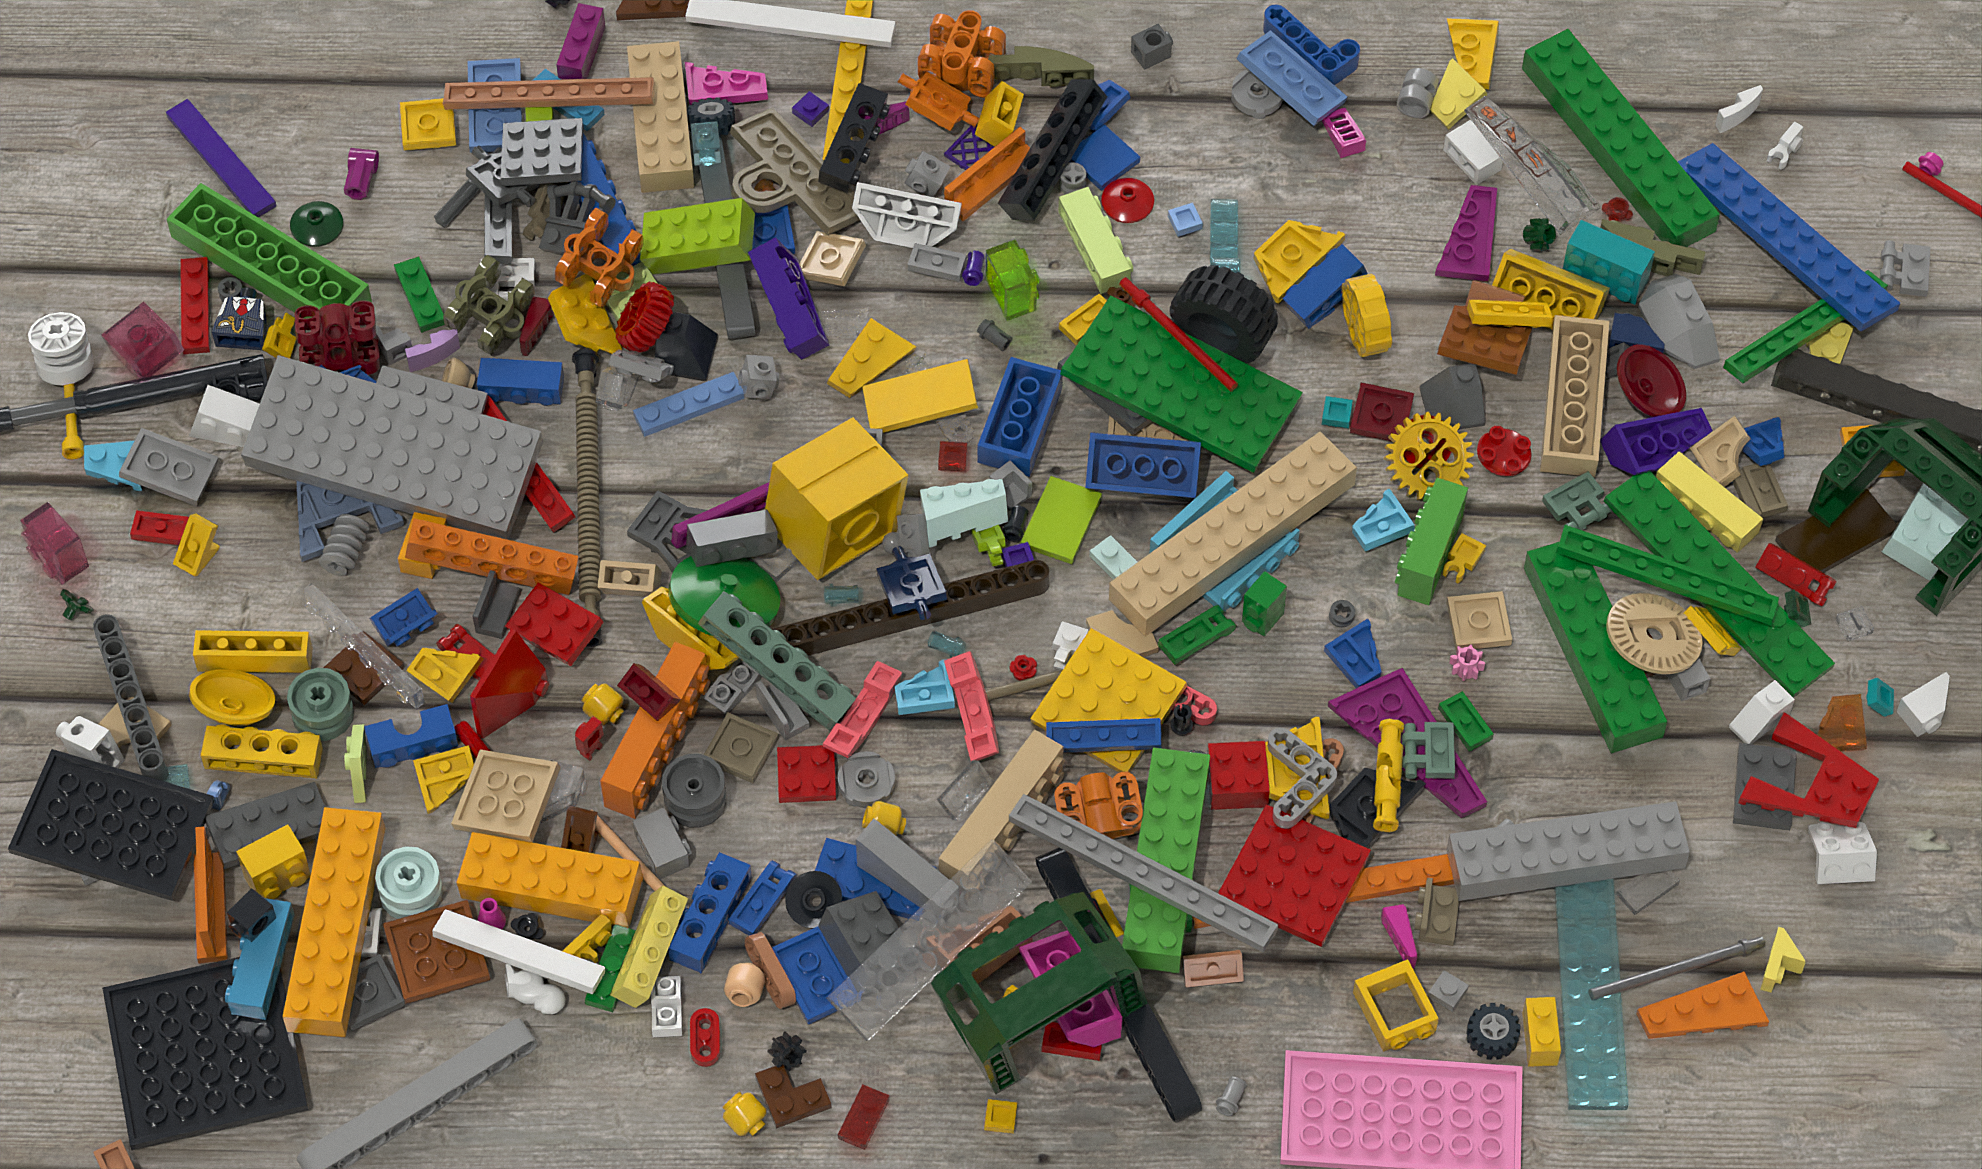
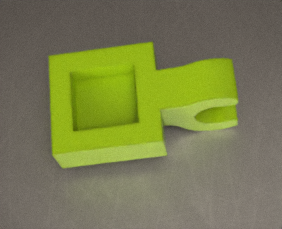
(991, 541)

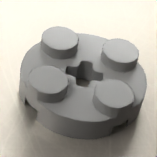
(1253, 104)
(866, 794)

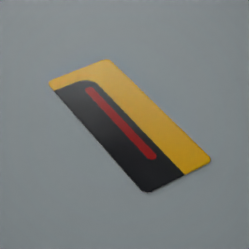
(1106, 912)

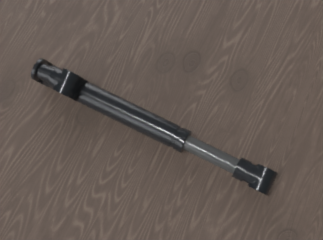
(241, 377)

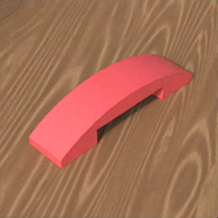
(973, 706)
(865, 711)

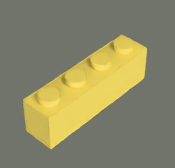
(1710, 502)

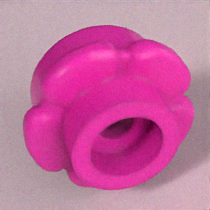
(1931, 163)

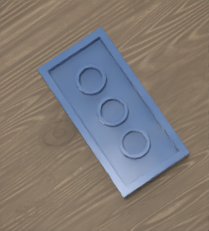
(1292, 77)
(487, 124)

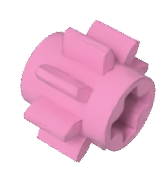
(1467, 662)

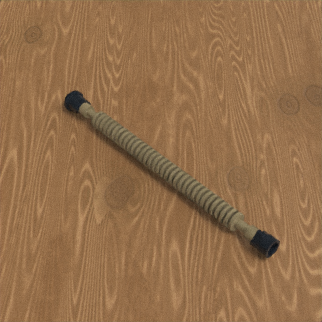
(588, 483)

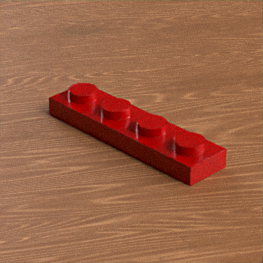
(195, 305)

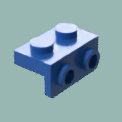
(403, 617)

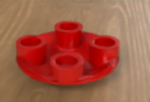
(1504, 451)

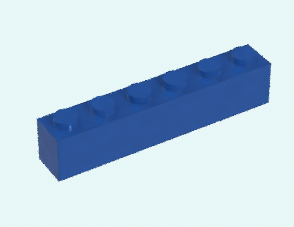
(594, 173)

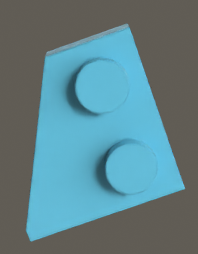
(106, 461)
(1382, 523)
(925, 692)

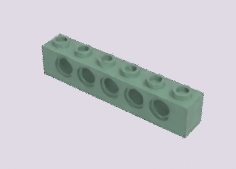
(762, 661)

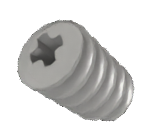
(343, 544)

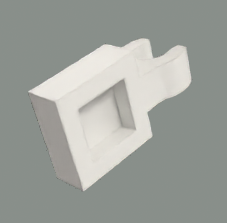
(1788, 142)
(1066, 643)

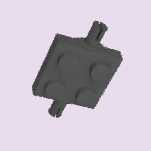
(486, 177)

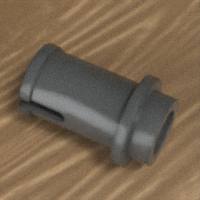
(993, 334)

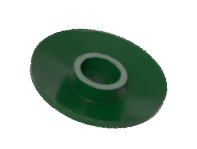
(319, 231)

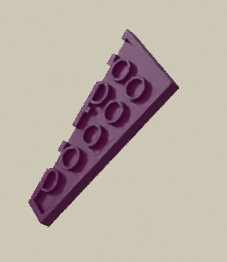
(1397, 699)

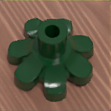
(74, 605)

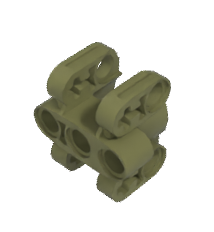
(466, 307)

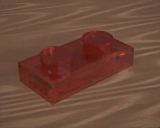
(863, 1117)

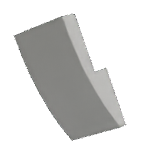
(733, 687)

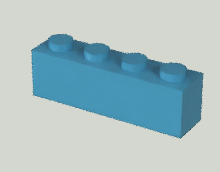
(259, 965)

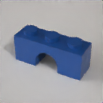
(391, 747)

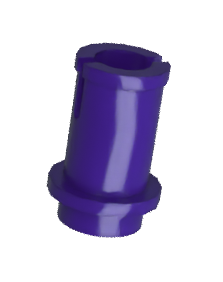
(973, 273)

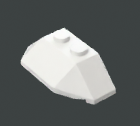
(904, 216)

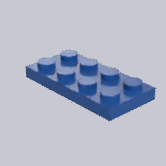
(840, 862)

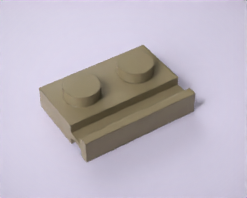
(1760, 490)

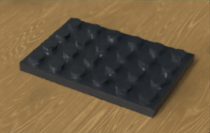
(111, 824)

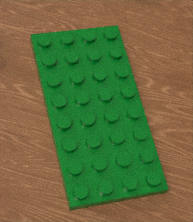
(1152, 374)

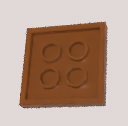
(1487, 346)
(429, 964)

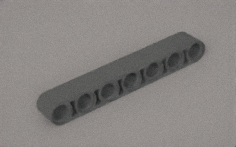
(127, 687)

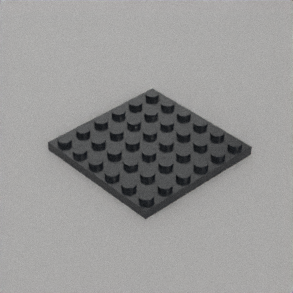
(193, 1063)

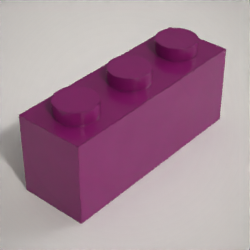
(581, 42)

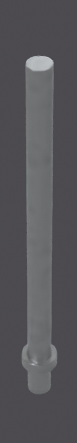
(1743, 948)

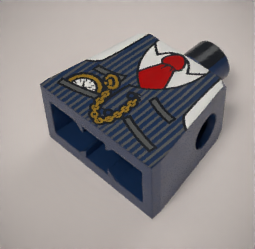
(241, 322)

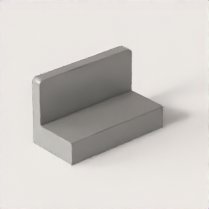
(781, 710)

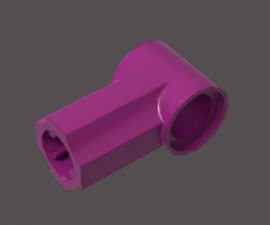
(361, 166)

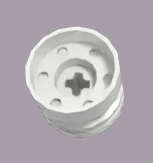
(61, 348)

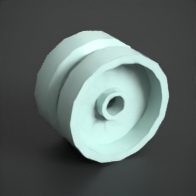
(408, 882)

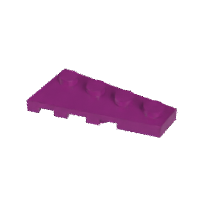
(1470, 243)

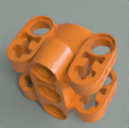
(963, 53)
(579, 260)
(1101, 803)

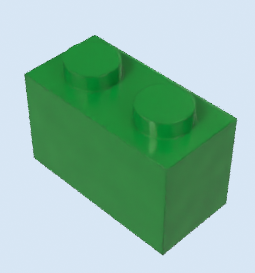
(1264, 604)

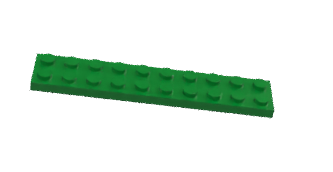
(1677, 535)

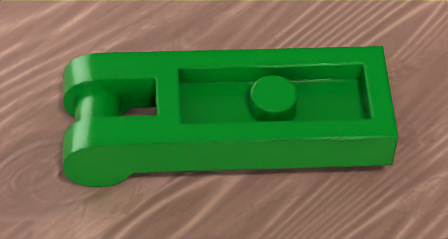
(1196, 634)

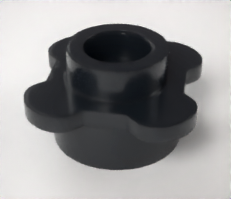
(530, 920)

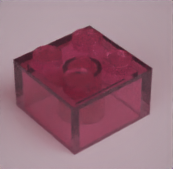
(142, 341)
(53, 544)

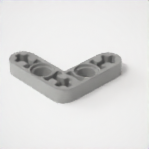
(1309, 776)

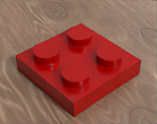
(806, 774)

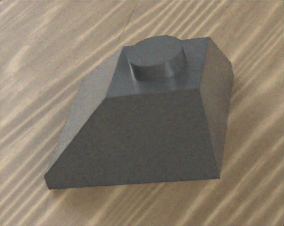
(1455, 394)

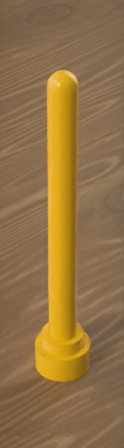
(72, 445)

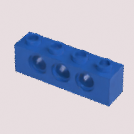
(696, 951)

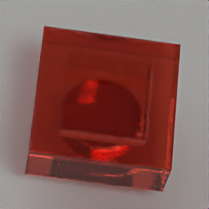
(952, 456)

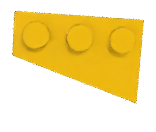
(1475, 46)
(868, 357)

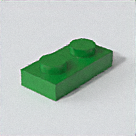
(1466, 721)

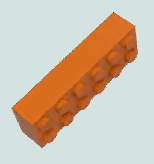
(650, 742)

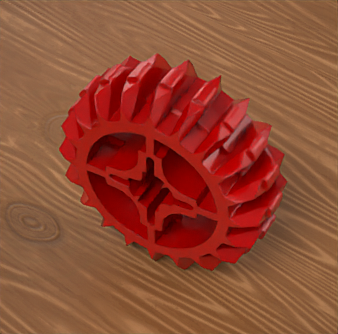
(644, 317)

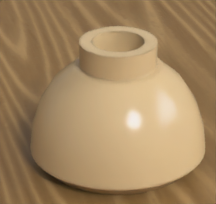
(458, 374)

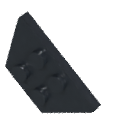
(1355, 810)

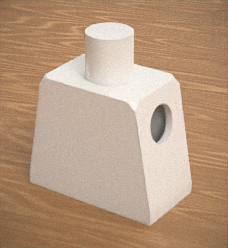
(85, 737)

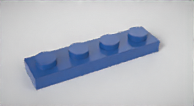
(1106, 734)

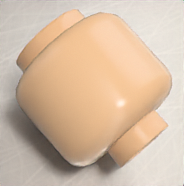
(744, 984)

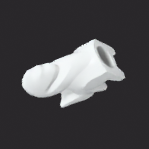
(530, 989)

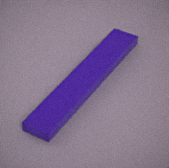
(220, 158)

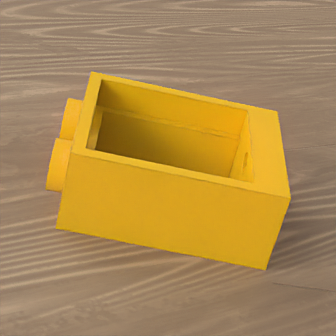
(1386, 980)

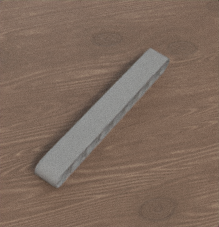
(420, 1098)

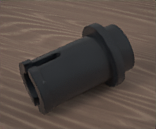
(1014, 529)
(1182, 722)

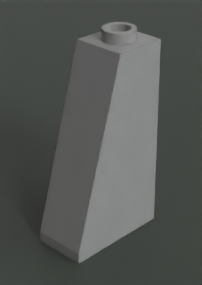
(897, 864)

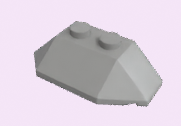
(1680, 320)

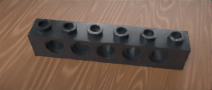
(1052, 149)

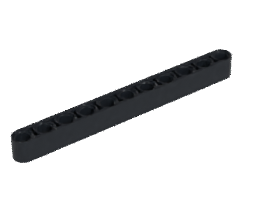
(1141, 1025)

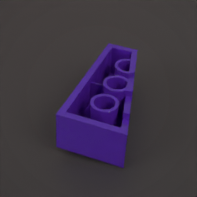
(789, 298)

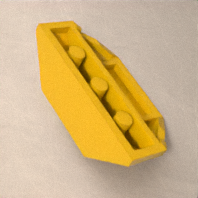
(672, 628)

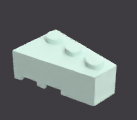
(962, 508)

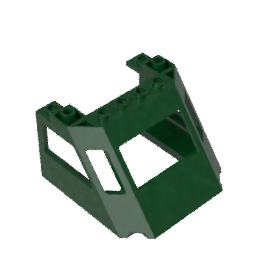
(1939, 462)
(1043, 998)

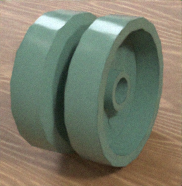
(320, 703)

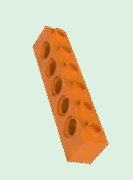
(481, 553)

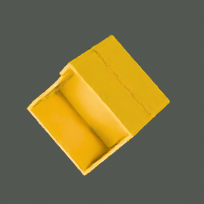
(835, 497)

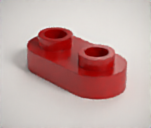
(705, 1039)

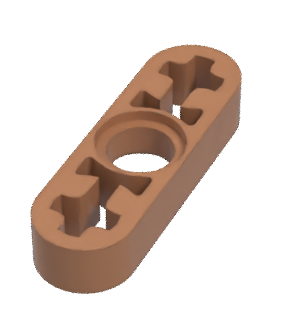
(775, 977)

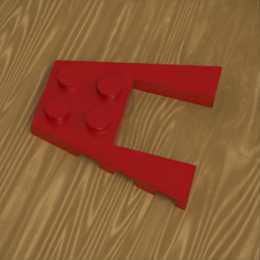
(1837, 792)

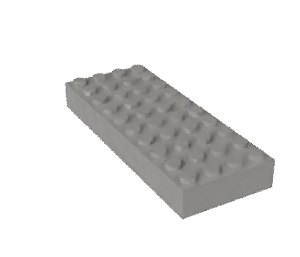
(392, 448)

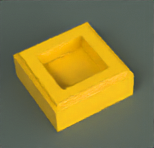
(1000, 1116)

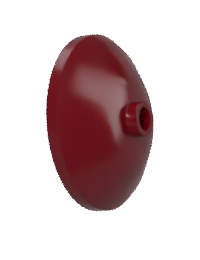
(1651, 381)

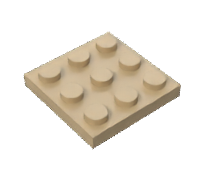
(506, 795)

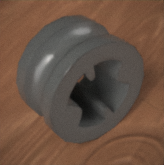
(229, 283)
(1344, 606)

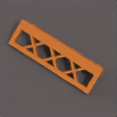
(988, 174)

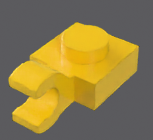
(278, 338)

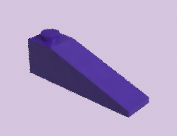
(1653, 441)

